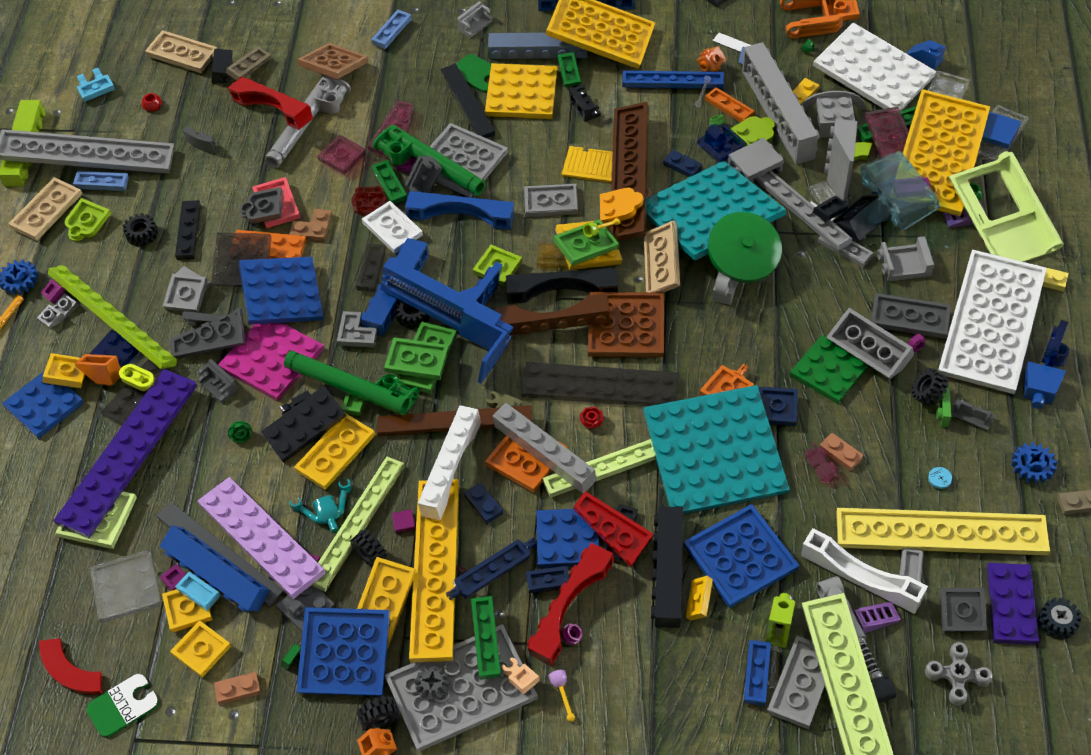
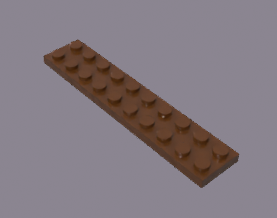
(631, 164)

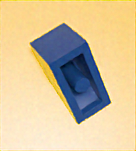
(928, 53)

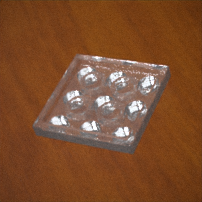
(125, 586)

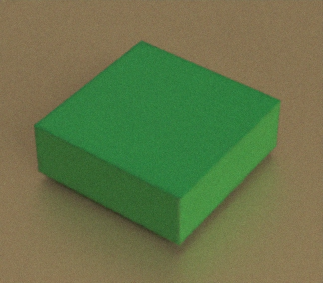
(291, 656)

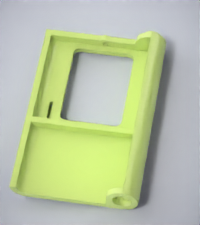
(1018, 235)

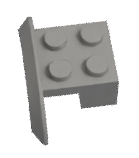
(833, 106)

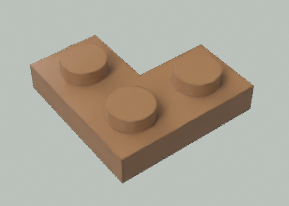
(316, 229)

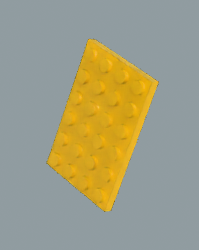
(601, 30)

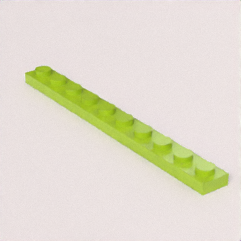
(112, 317)

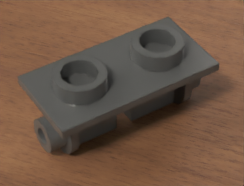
(972, 415)

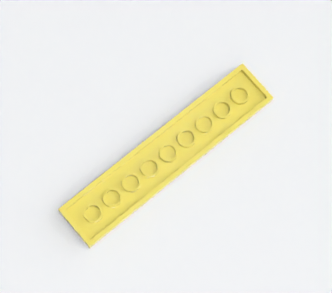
(942, 531)

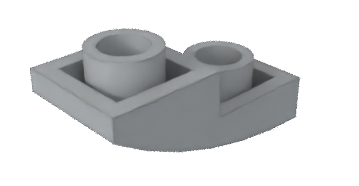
(60, 311)

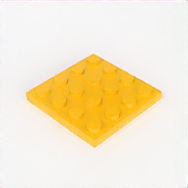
(521, 91)

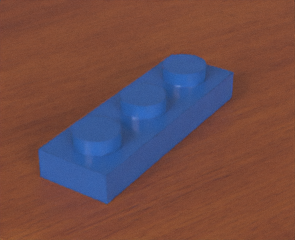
(757, 672)

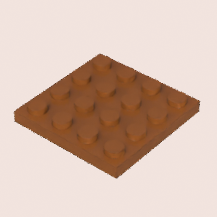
(634, 326)

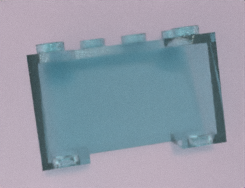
(899, 188)

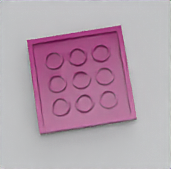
(262, 358)

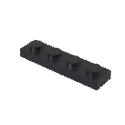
(188, 230)

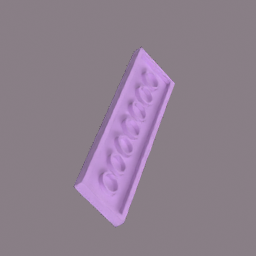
(261, 538)

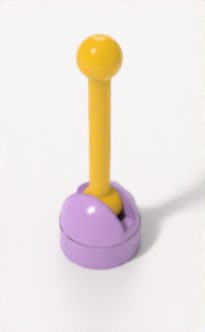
(558, 680)

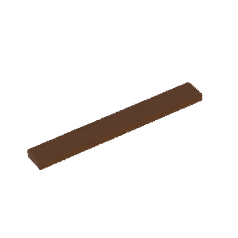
(435, 421)

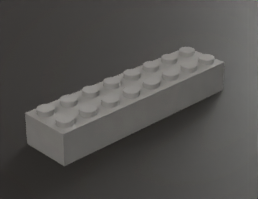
(780, 103)

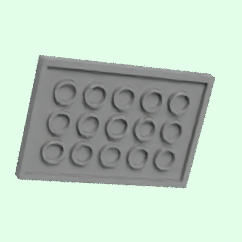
(466, 702)

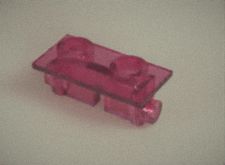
(825, 470)

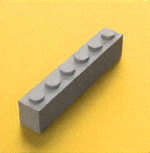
(544, 448)

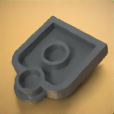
(263, 205)

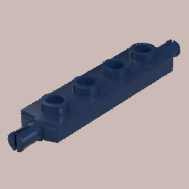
(491, 569)

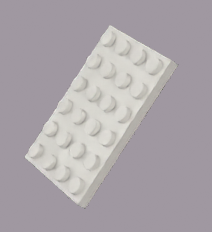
(874, 68)

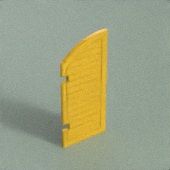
(589, 165)

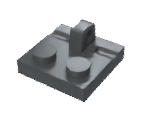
(295, 608)
(963, 610)

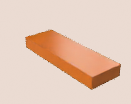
(729, 105)

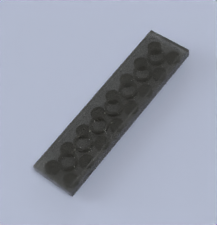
(598, 384)

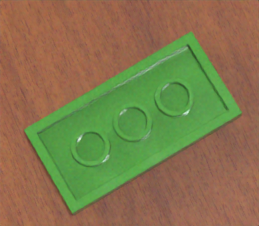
(432, 334)

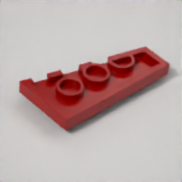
(617, 530)

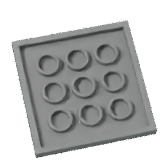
(469, 151)

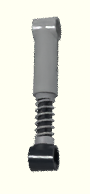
(882, 686)

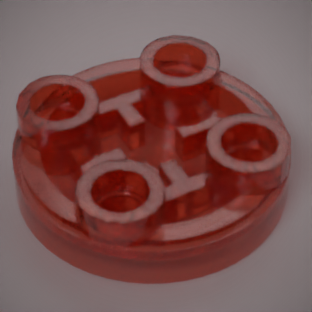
(368, 199)

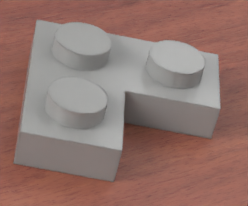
(352, 334)

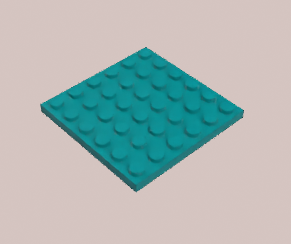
(705, 199)
(715, 450)

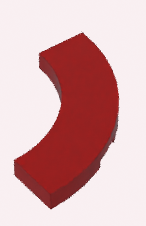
(65, 673)

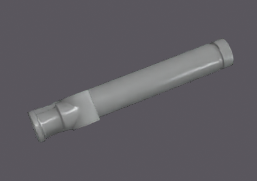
(324, 98)

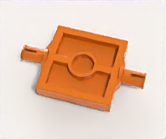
(725, 380)

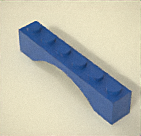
(427, 205)

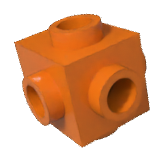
(711, 59)
(377, 742)

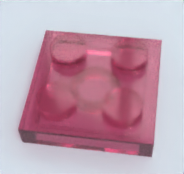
(342, 154)

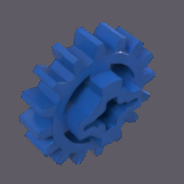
(18, 277)
(1035, 464)

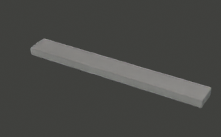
(803, 209)

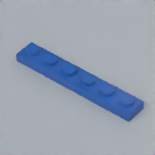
(671, 79)

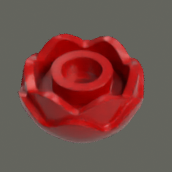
(151, 102)
(591, 412)

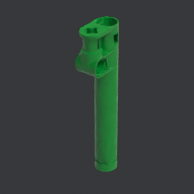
(402, 146)
(385, 392)

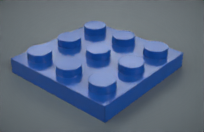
(42, 405)
(562, 538)

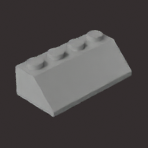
(871, 344)

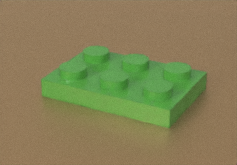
(579, 248)
(416, 358)

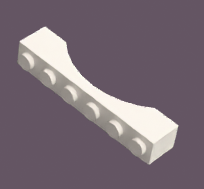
(438, 486)
(897, 589)

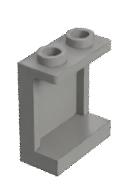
(756, 159)
(906, 261)

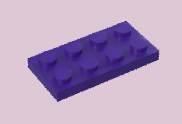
(1012, 603)

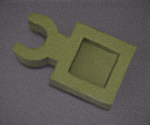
(500, 401)

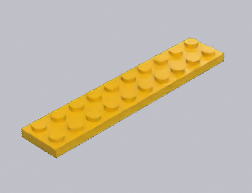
(435, 572)

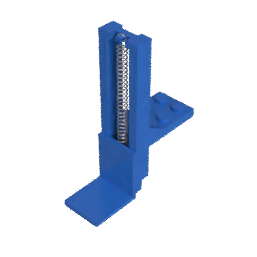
(459, 310)

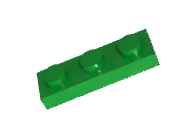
(389, 182)

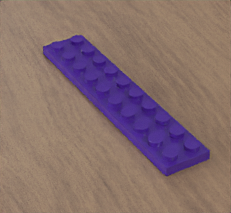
(125, 454)

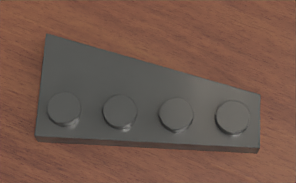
(212, 336)

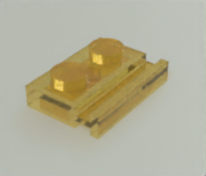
(551, 257)

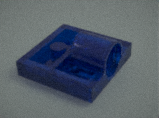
(720, 142)
(1057, 351)

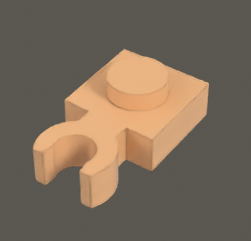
(521, 677)

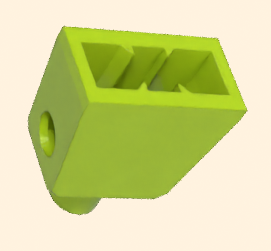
(781, 613)

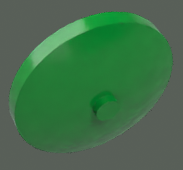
(744, 247)

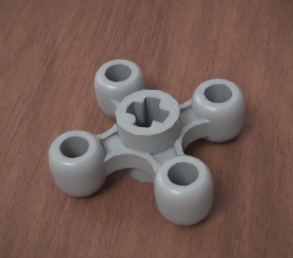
(951, 674)

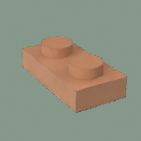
(841, 452)
(237, 688)

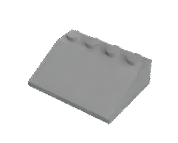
(841, 156)

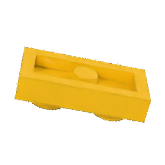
(805, 89)
(699, 598)

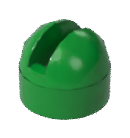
(808, 46)

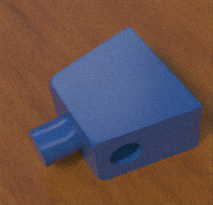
(1041, 383)

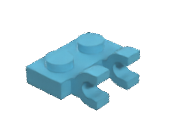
(96, 87)

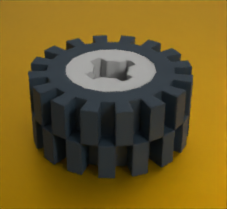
(1062, 626)

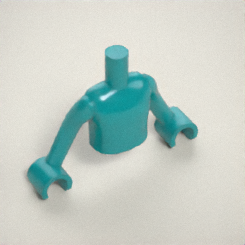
(325, 508)

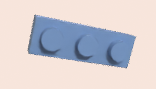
(391, 29)
(101, 181)

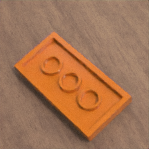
(283, 244)

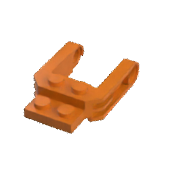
(833, 16)

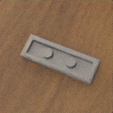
(852, 252)

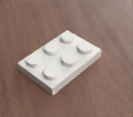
(391, 226)

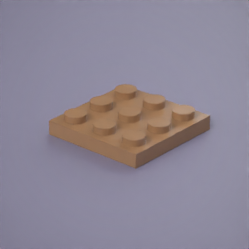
(332, 61)

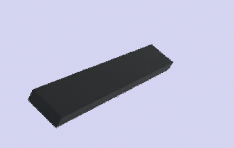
(467, 101)

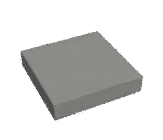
(185, 293)

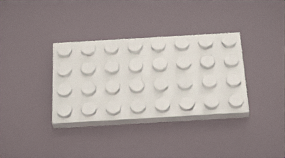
(992, 321)

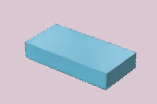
(197, 591)

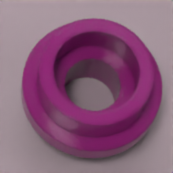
(575, 631)

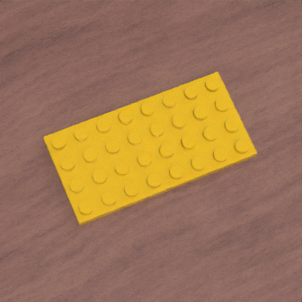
(945, 142)

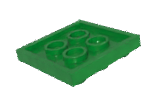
(829, 370)

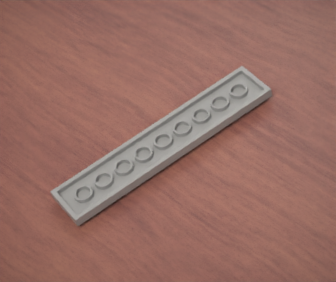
(86, 151)

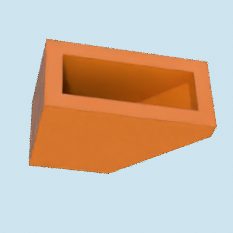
(100, 368)

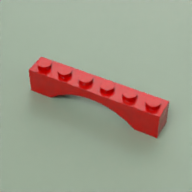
(249, 92)
(592, 567)

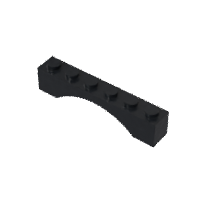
(527, 286)

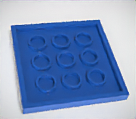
(280, 290)
(741, 555)
(343, 652)

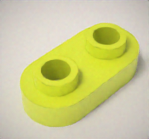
(139, 377)

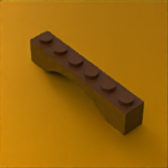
(589, 311)

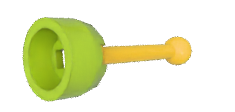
(591, 229)

